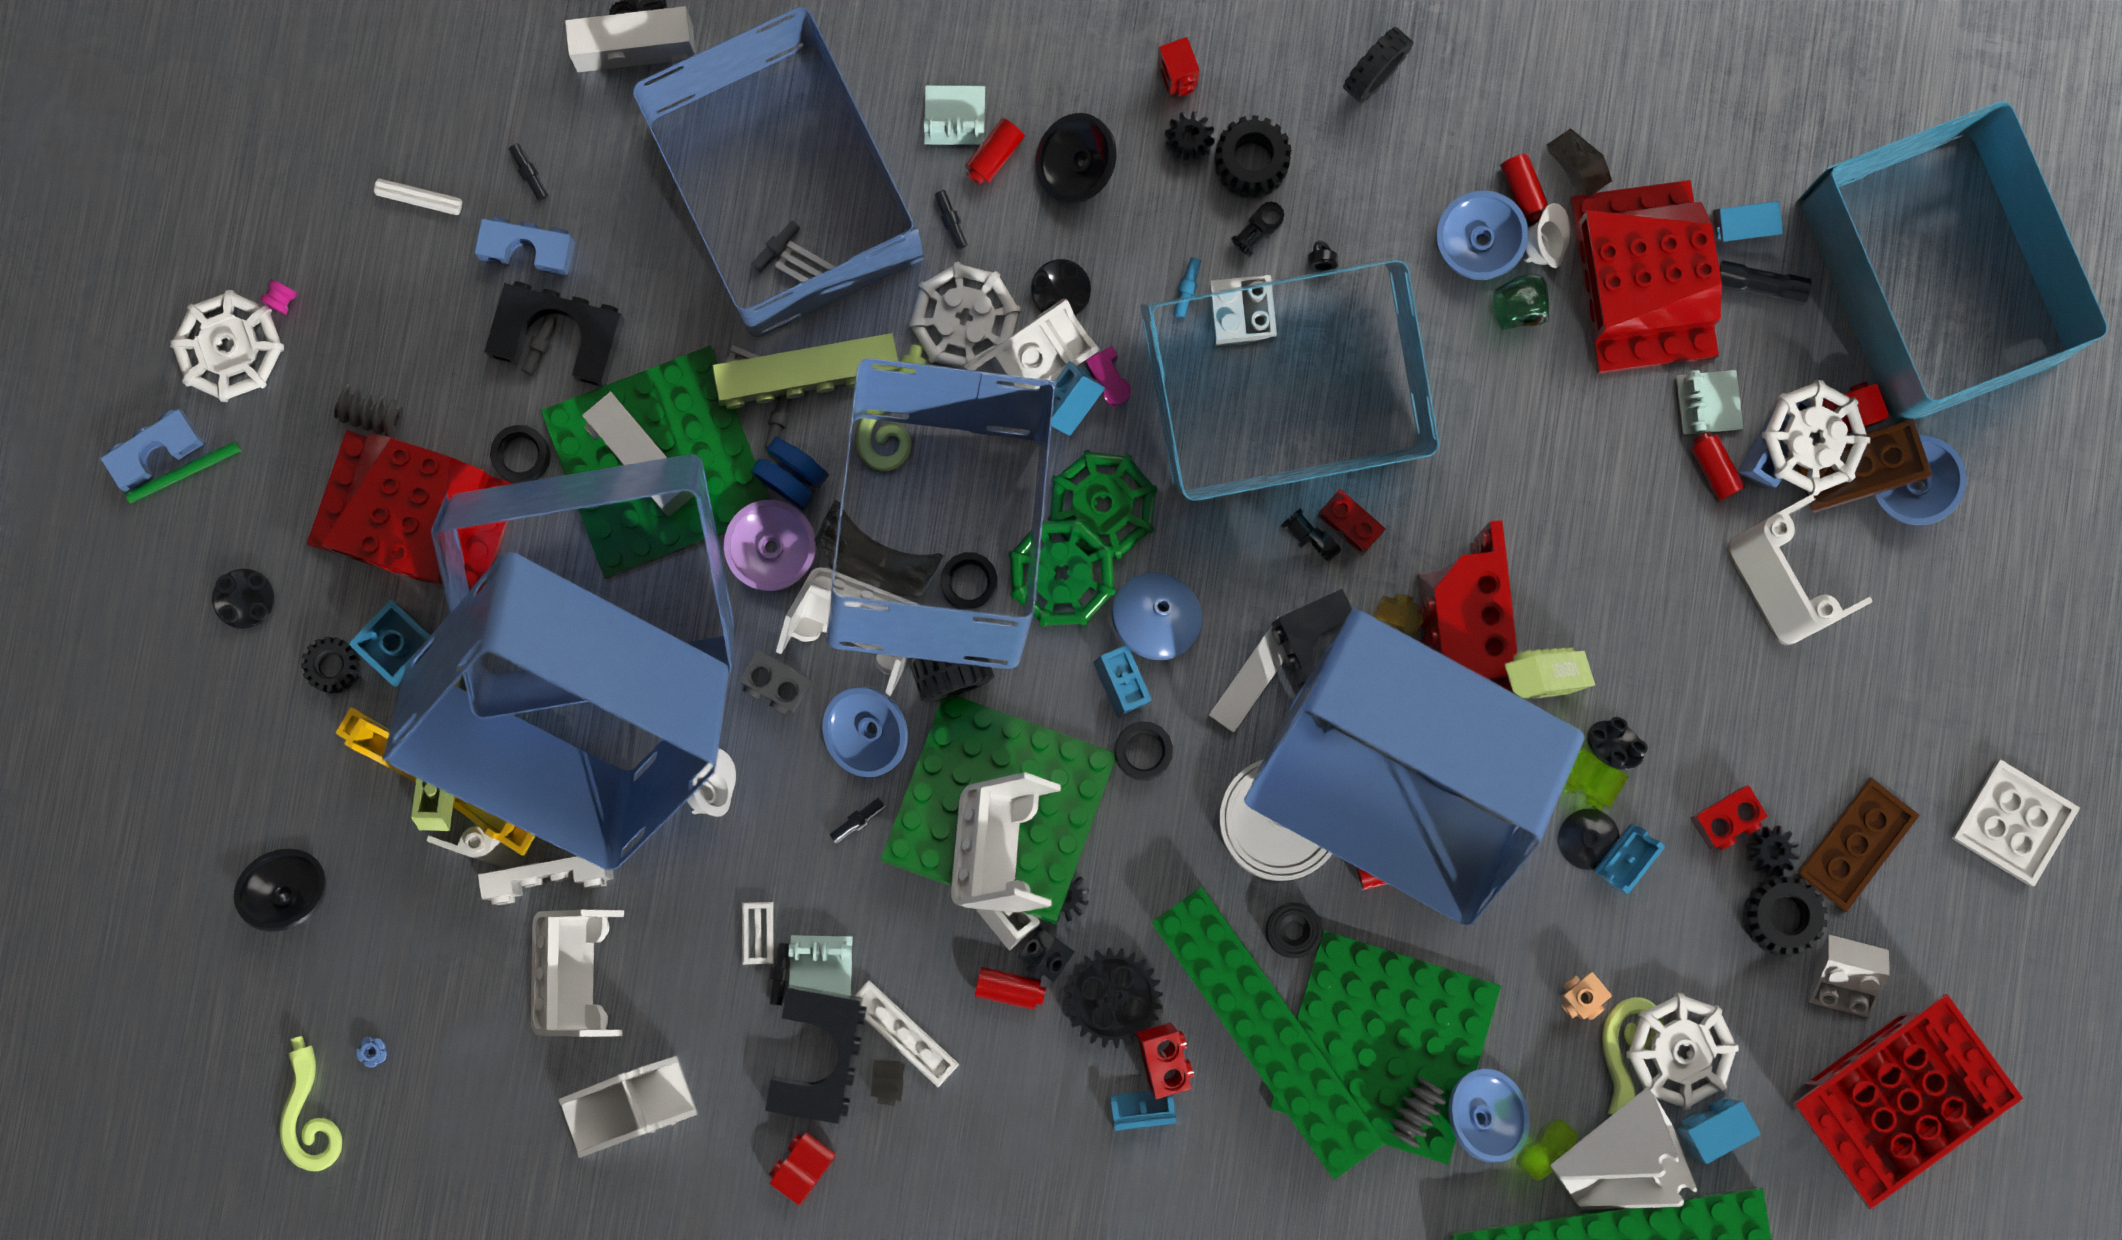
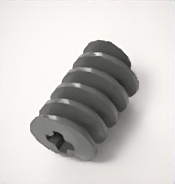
(368, 413)
(1416, 1112)

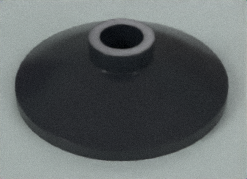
(1573, 837)

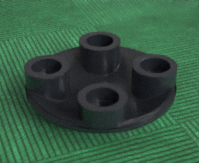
(1059, 281)
(243, 598)
(1616, 744)

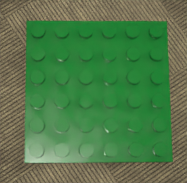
(683, 417)
(984, 744)
(1392, 1019)

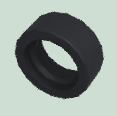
(507, 435)
(963, 559)
(1162, 737)

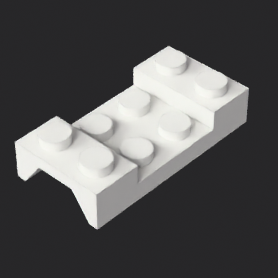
(1039, 348)
(505, 885)

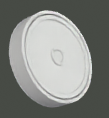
(1260, 843)

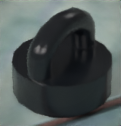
(1323, 259)

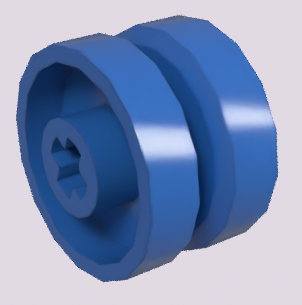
(792, 469)

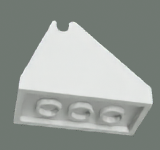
(628, 1106)
(1627, 1161)

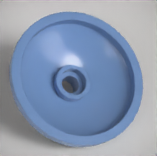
(1476, 216)
(1941, 491)
(1145, 627)
(853, 740)
(1500, 1111)

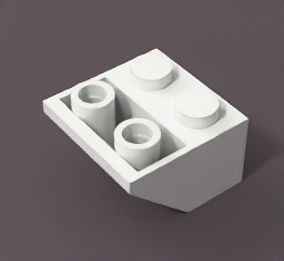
(1243, 314)
(1849, 976)

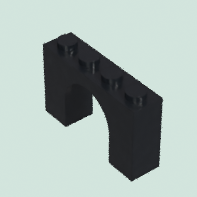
(522, 307)
(1300, 630)
(840, 1017)

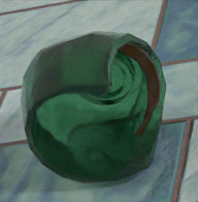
(1522, 302)

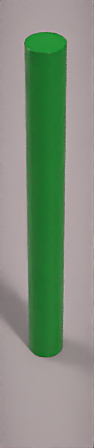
(182, 472)

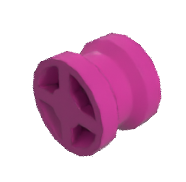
(278, 296)

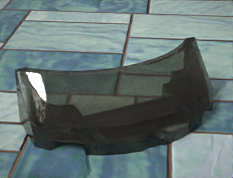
(870, 561)

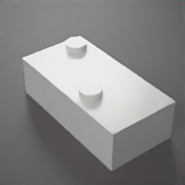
(630, 39)
(629, 443)

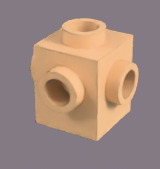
(1595, 994)

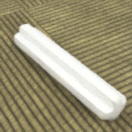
(418, 196)

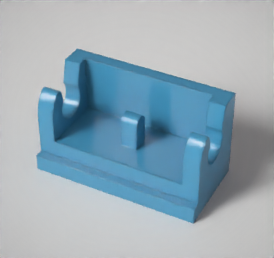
(1748, 221)
(1073, 397)
(1122, 681)
(1629, 859)
(1141, 1110)

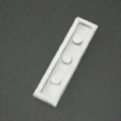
(1249, 683)
(906, 1035)

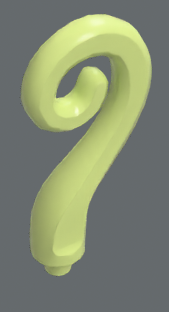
(865, 428)
(304, 1071)
(1623, 1085)

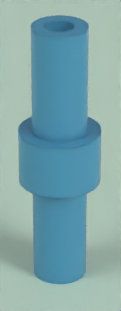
(1187, 286)

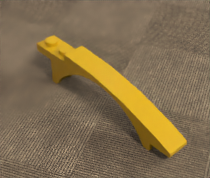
(370, 739)

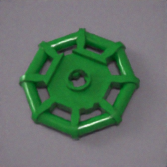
(1105, 486)
(1079, 570)

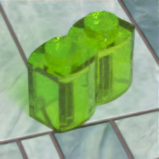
(1595, 780)
(1551, 1142)

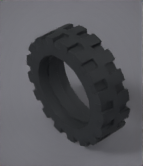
(1378, 64)

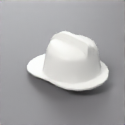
(1549, 237)
(716, 792)

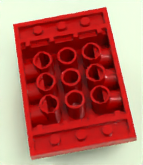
(1648, 275)
(386, 503)
(1471, 609)
(1905, 1098)

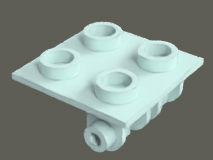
(954, 115)
(1709, 402)
(821, 963)

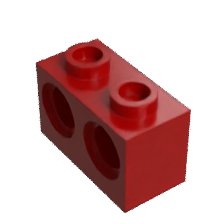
(1178, 67)
(1351, 522)
(1726, 812)
(1158, 1062)

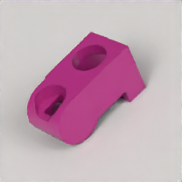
(1101, 366)

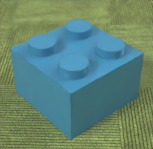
(390, 641)
(1717, 1130)

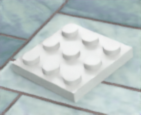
(2015, 823)

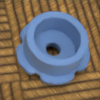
(379, 1051)

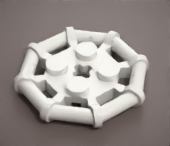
(956, 301)
(242, 354)
(1832, 434)
(1667, 1042)

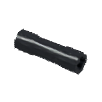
(1785, 287)

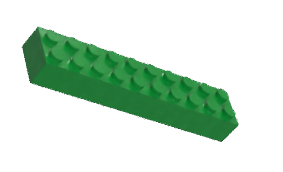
(1268, 1033)
(1710, 1216)

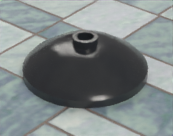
(1063, 154)
(272, 880)

